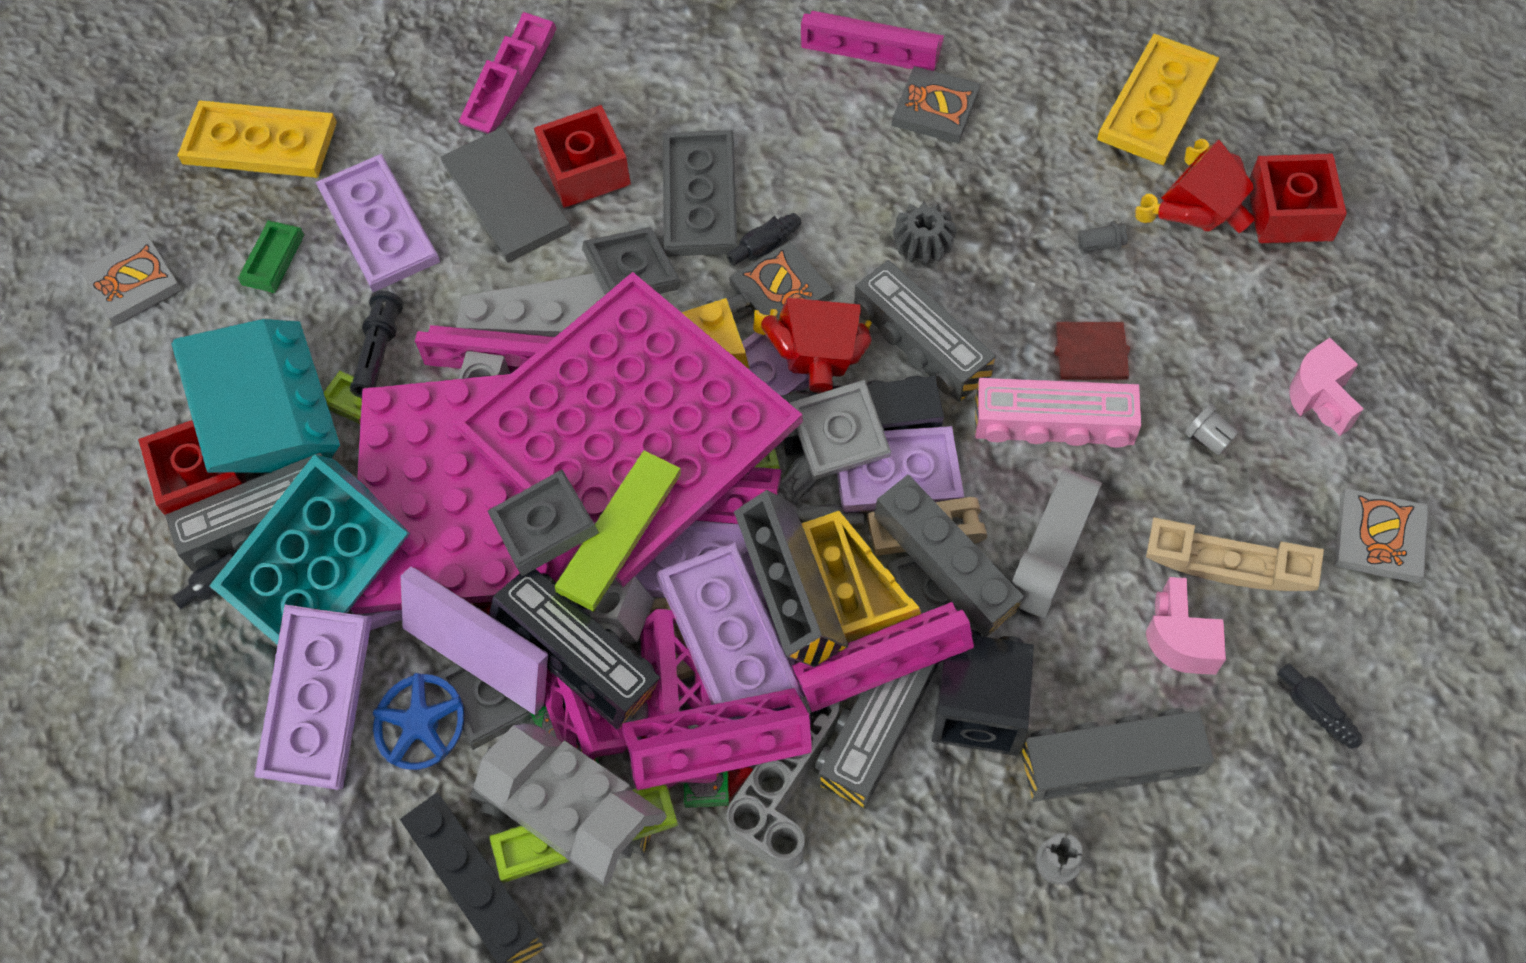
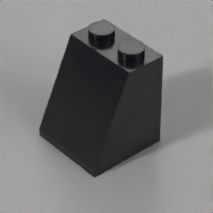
(986, 696)

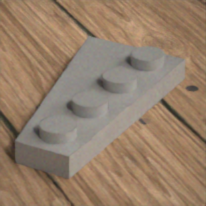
(531, 308)

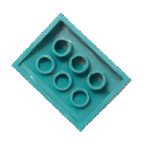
(254, 396)
(311, 548)

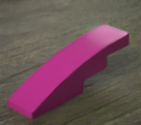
(508, 75)

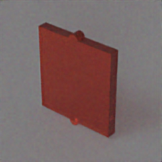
(1092, 351)

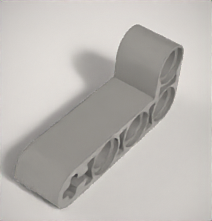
(1055, 541)
(769, 805)

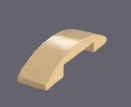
(1234, 562)

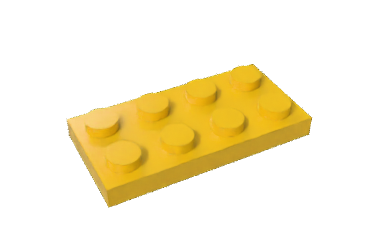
(1158, 99)
(257, 138)

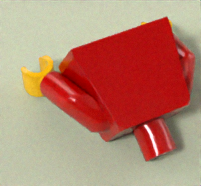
(1205, 192)
(816, 338)

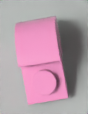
(1320, 385)
(1184, 641)

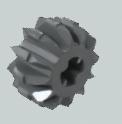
(924, 232)

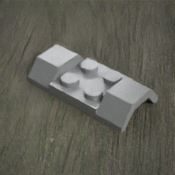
(564, 798)

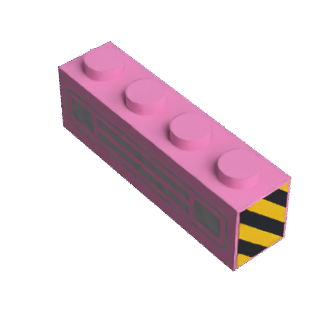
(1057, 412)

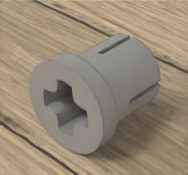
(1212, 430)
(1047, 860)

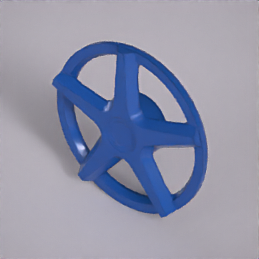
(418, 721)

